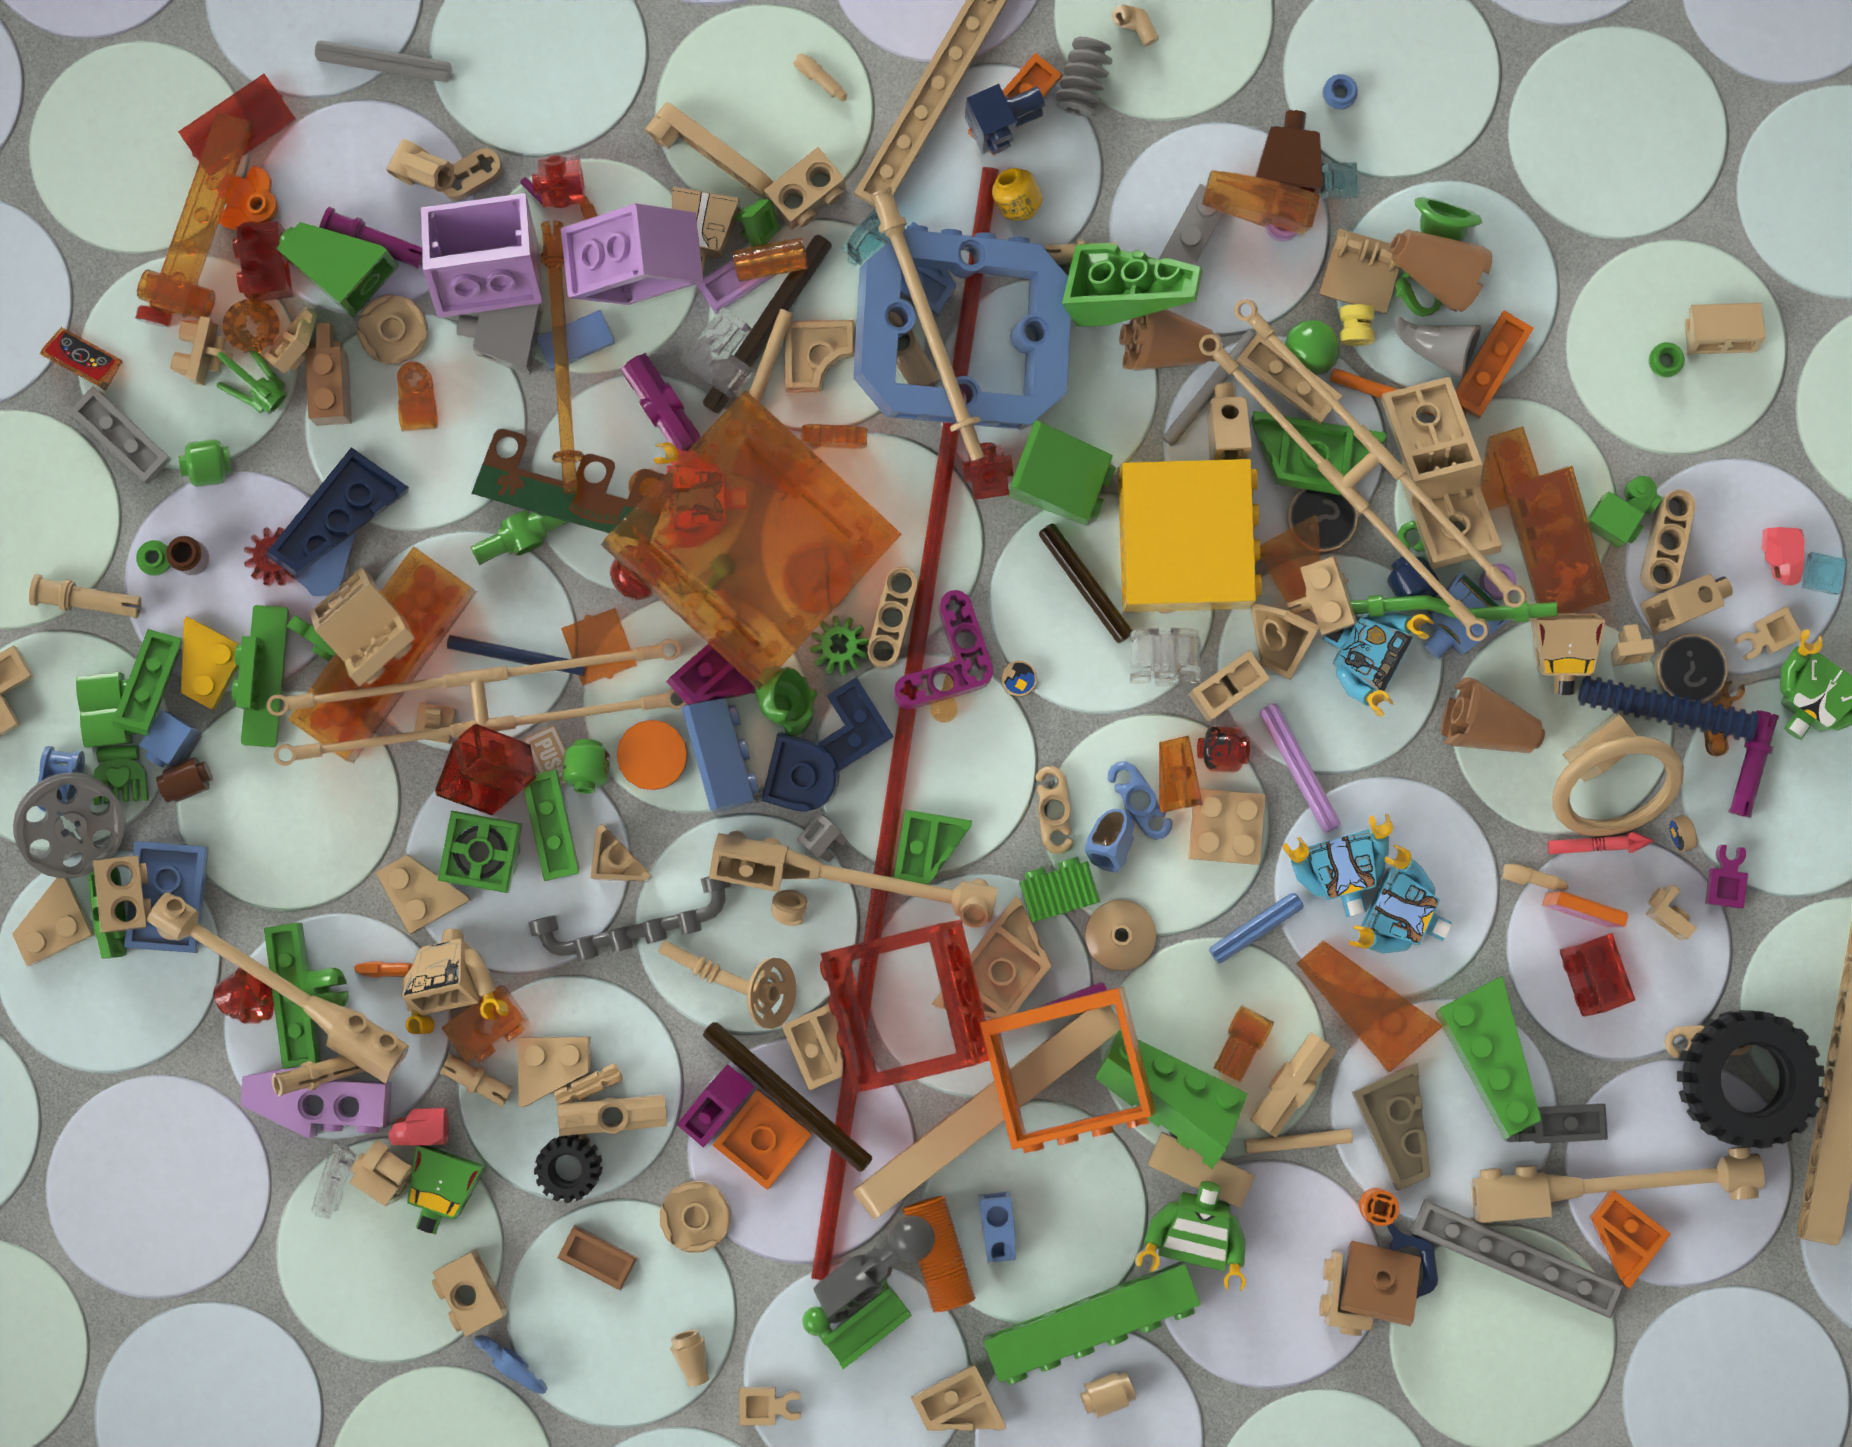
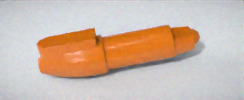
(380, 969)

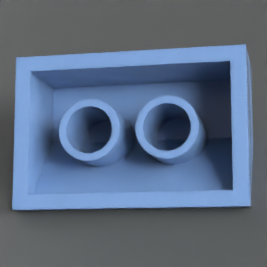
(720, 754)

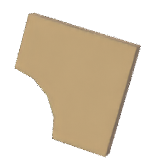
(813, 349)

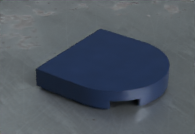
(800, 774)

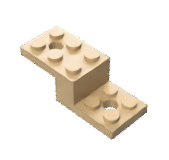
(1444, 466)
(362, 627)

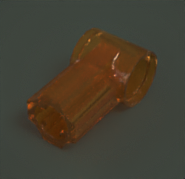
(1246, 1035)

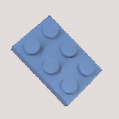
(171, 870)

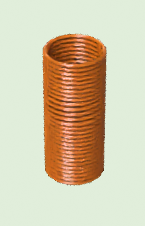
(945, 1282)

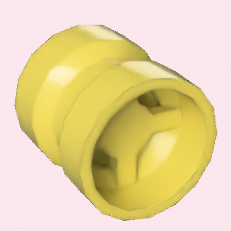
(1357, 325)

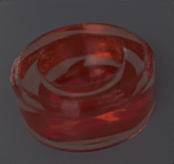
(153, 316)

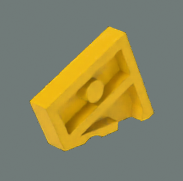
(206, 663)

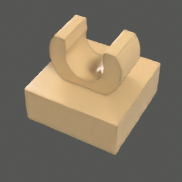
(434, 717)

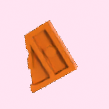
(1627, 1236)

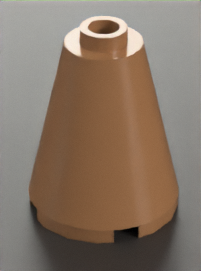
(1442, 266)
(1489, 721)

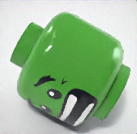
(586, 765)

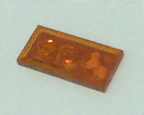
(1557, 541)

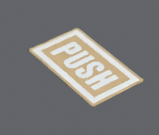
(547, 751)

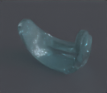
(867, 244)

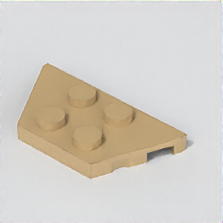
(1007, 963)

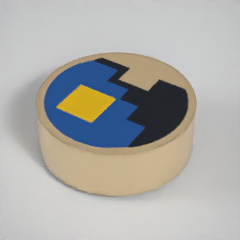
(1018, 678)
(1682, 833)

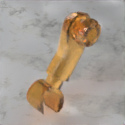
(1717, 744)

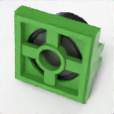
(482, 852)

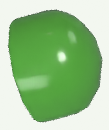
(1314, 345)

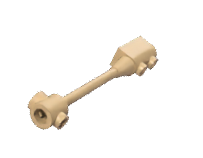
(768, 862)
(347, 1030)
(1531, 1192)

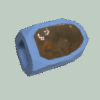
(1110, 840)

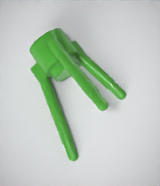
(266, 394)

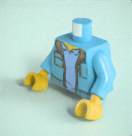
(1343, 865)
(1401, 909)

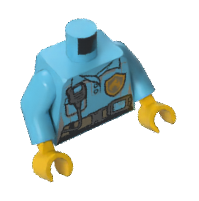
(1372, 654)

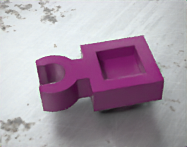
(1727, 885)

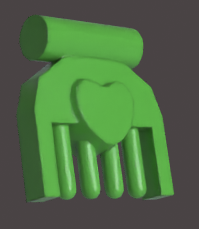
(120, 772)

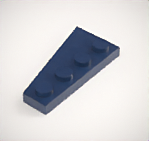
(338, 508)

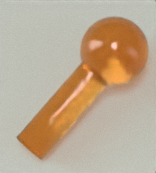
(947, 709)

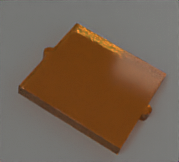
(598, 636)

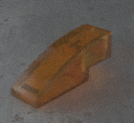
(1261, 201)

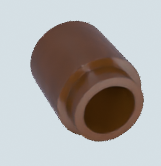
(187, 555)
(184, 780)

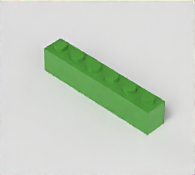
(1091, 1322)

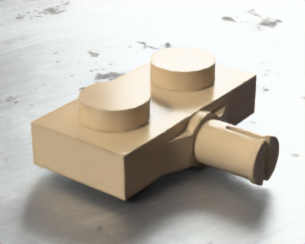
(1325, 596)

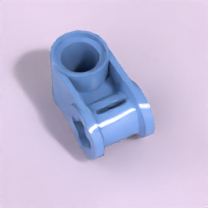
(49, 767)

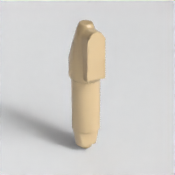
(812, 70)
(1524, 874)

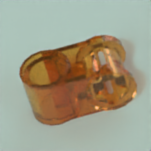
(416, 404)

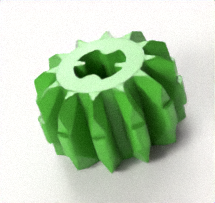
(851, 646)

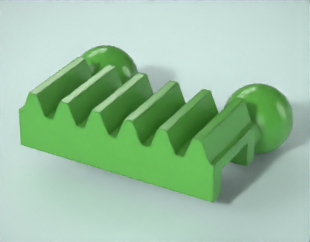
(861, 1329)

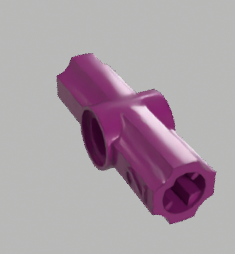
(660, 402)

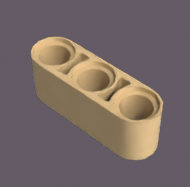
(1676, 526)
(892, 601)
(1188, 1167)

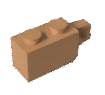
(327, 379)

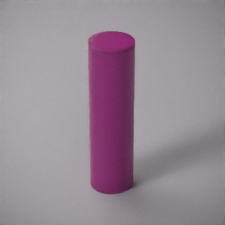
(528, 185)

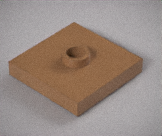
(1380, 1283)

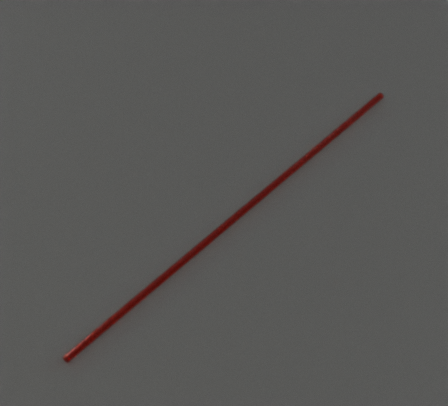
(905, 722)

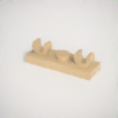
(1276, 372)

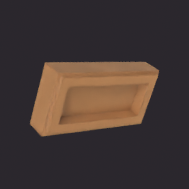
(597, 1257)

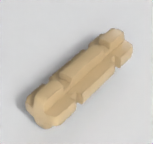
(589, 1085)

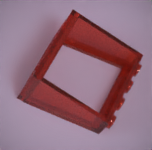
(959, 996)

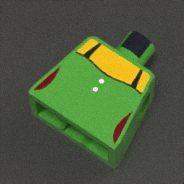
(441, 1185)

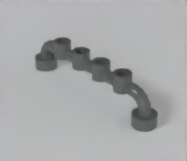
(621, 938)

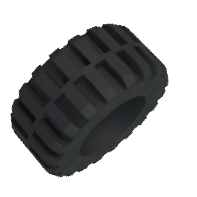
(1796, 1088)

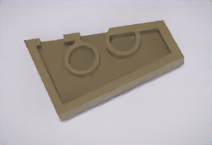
(1396, 1125)

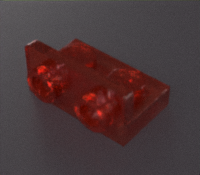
(1597, 975)

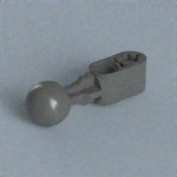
(861, 1276)

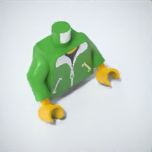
(1814, 690)

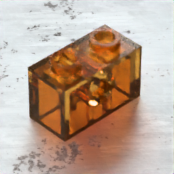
(466, 1033)

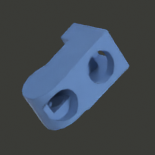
(998, 1226)

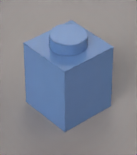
(168, 739)

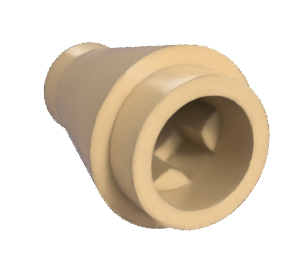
(690, 1355)

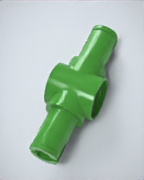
(518, 535)

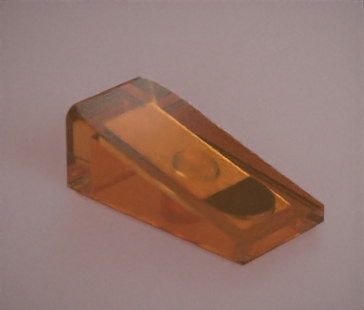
(1177, 776)

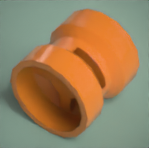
(1373, 1205)

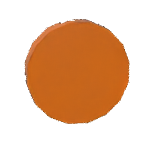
(652, 755)

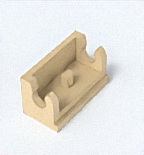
(1724, 328)

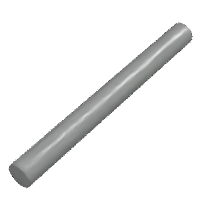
(1204, 394)

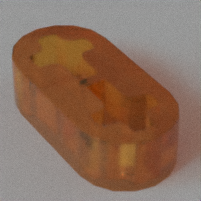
(834, 436)

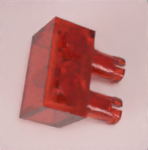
(263, 268)

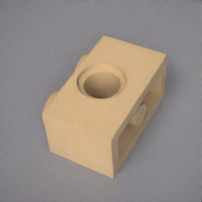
(488, 1303)

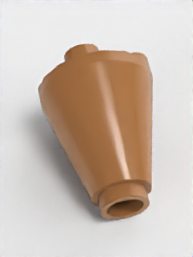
(1163, 342)

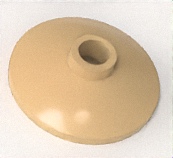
(1101, 935)

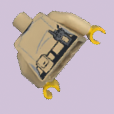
(447, 978)

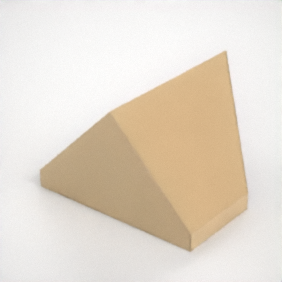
(1281, 638)
(614, 861)

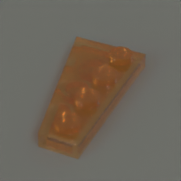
(1372, 1010)

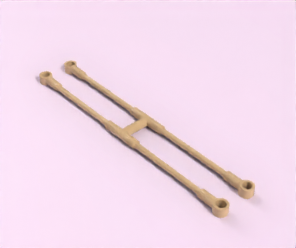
(1346, 483)
(476, 680)

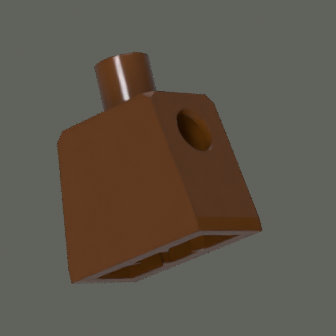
(1292, 154)

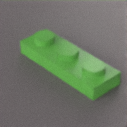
(147, 682)
(551, 826)

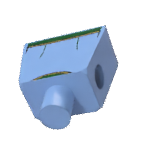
(1449, 630)

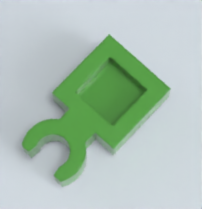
(308, 632)

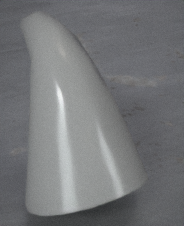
(1442, 345)

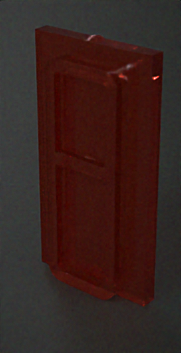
(255, 103)

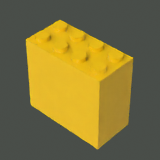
(1188, 535)

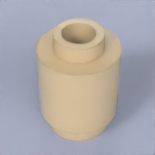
(1107, 1394)

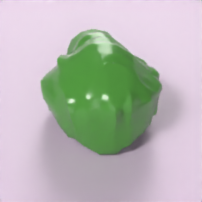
(788, 700)

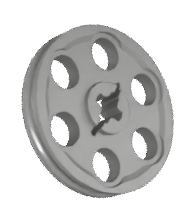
(75, 810)

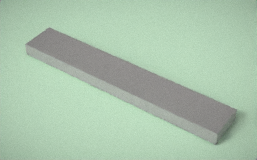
(1517, 1258)

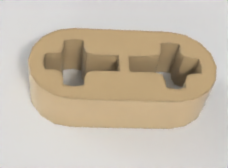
(477, 180)

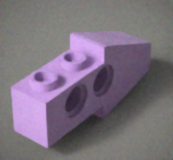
(293, 1110)

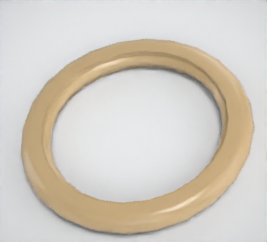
(1605, 751)

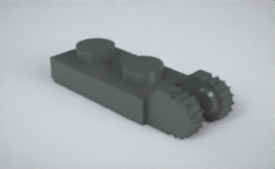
(1567, 1124)

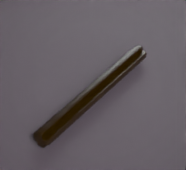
(762, 329)
(787, 1096)

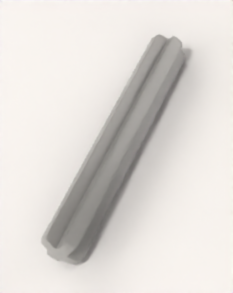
(383, 61)

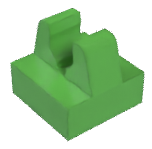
(759, 222)

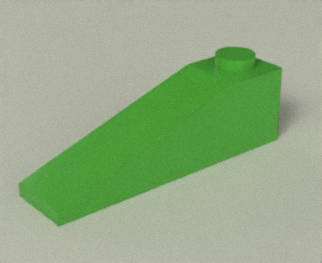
(1121, 285)

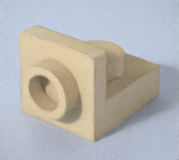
(1671, 919)

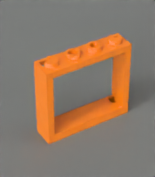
(1066, 1132)

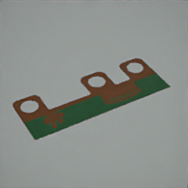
(589, 507)

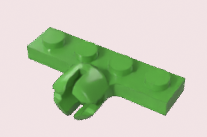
(289, 960)

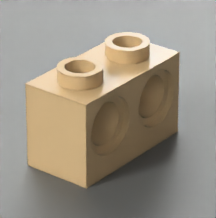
(798, 183)
(1228, 686)
(110, 894)

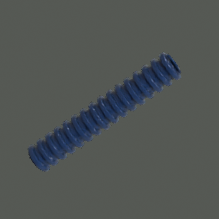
(1668, 708)

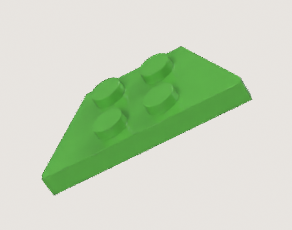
(1292, 465)

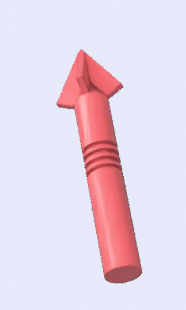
(1631, 842)

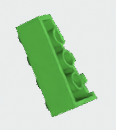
(1492, 1054)
(1186, 1100)

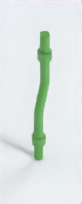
(1377, 605)

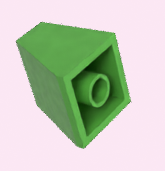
(338, 264)
(1061, 474)

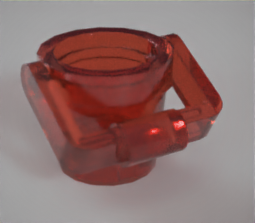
(240, 994)

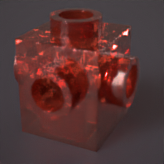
(559, 181)
(989, 473)

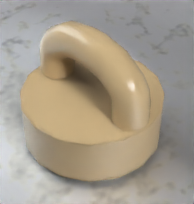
(789, 907)

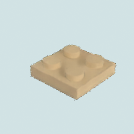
(1227, 827)

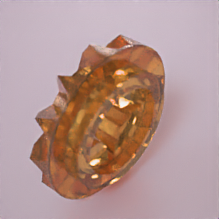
(260, 313)

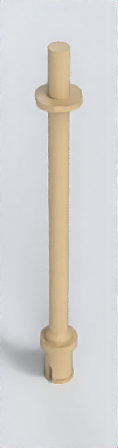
(893, 227)

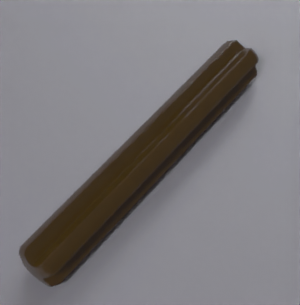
(1085, 583)

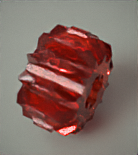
(260, 561)

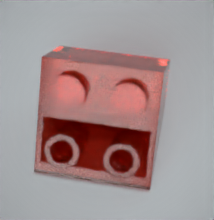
(485, 769)

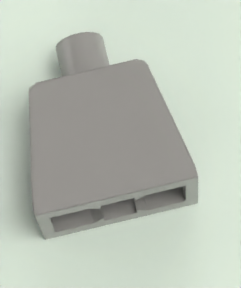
(505, 335)

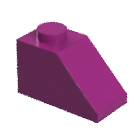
(715, 1105)

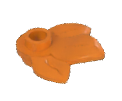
(246, 196)

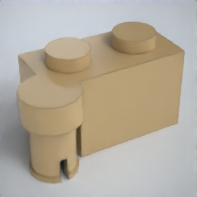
(381, 1174)

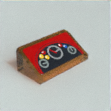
(81, 358)

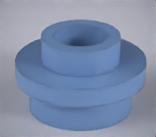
(1344, 82)

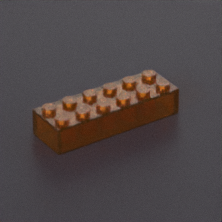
(431, 604)

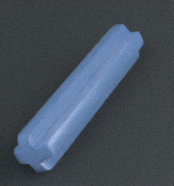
(1256, 928)

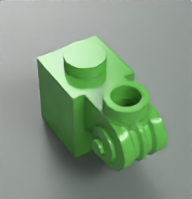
(1620, 519)

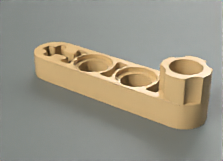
(673, 123)

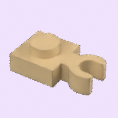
(1772, 632)
(761, 1405)

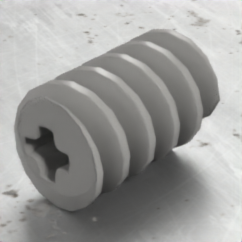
(1082, 76)

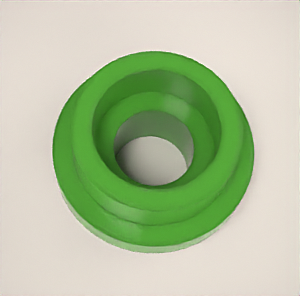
(1673, 352)
(143, 552)

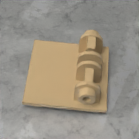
(1360, 271)

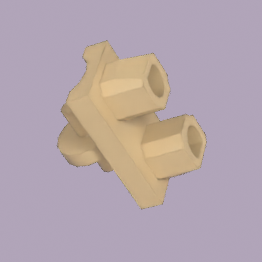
(203, 336)

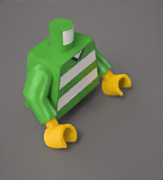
(1197, 1232)

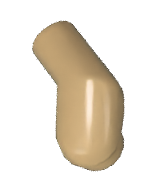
(1136, 20)

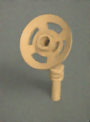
(756, 991)

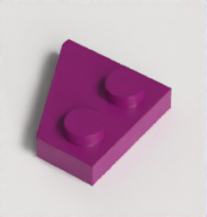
(709, 678)

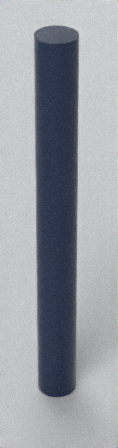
(507, 653)

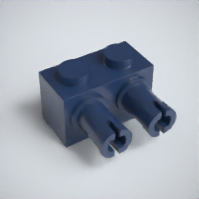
(995, 116)

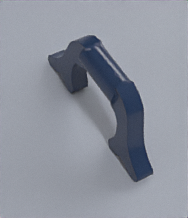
(1427, 1254)

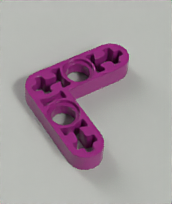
(958, 669)

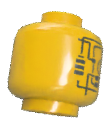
(1017, 194)

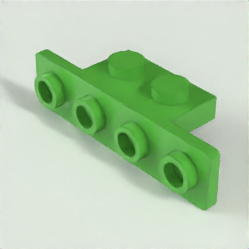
(261, 675)

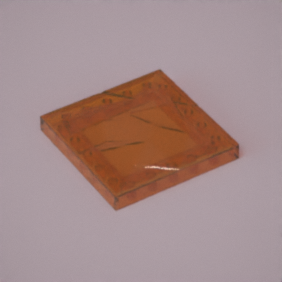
(751, 539)

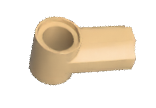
(416, 165)

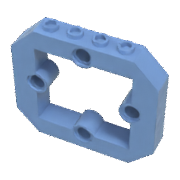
(878, 339)

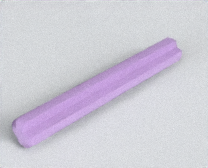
(1300, 768)

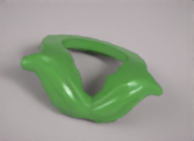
(1405, 291)

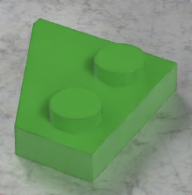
(927, 844)

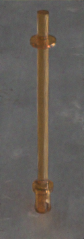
(553, 259)

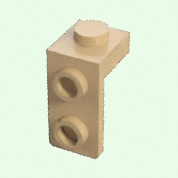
(1349, 1322)

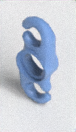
(1136, 783)
(510, 1364)

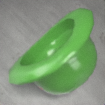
(1445, 219)

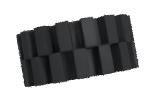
(553, 1182)

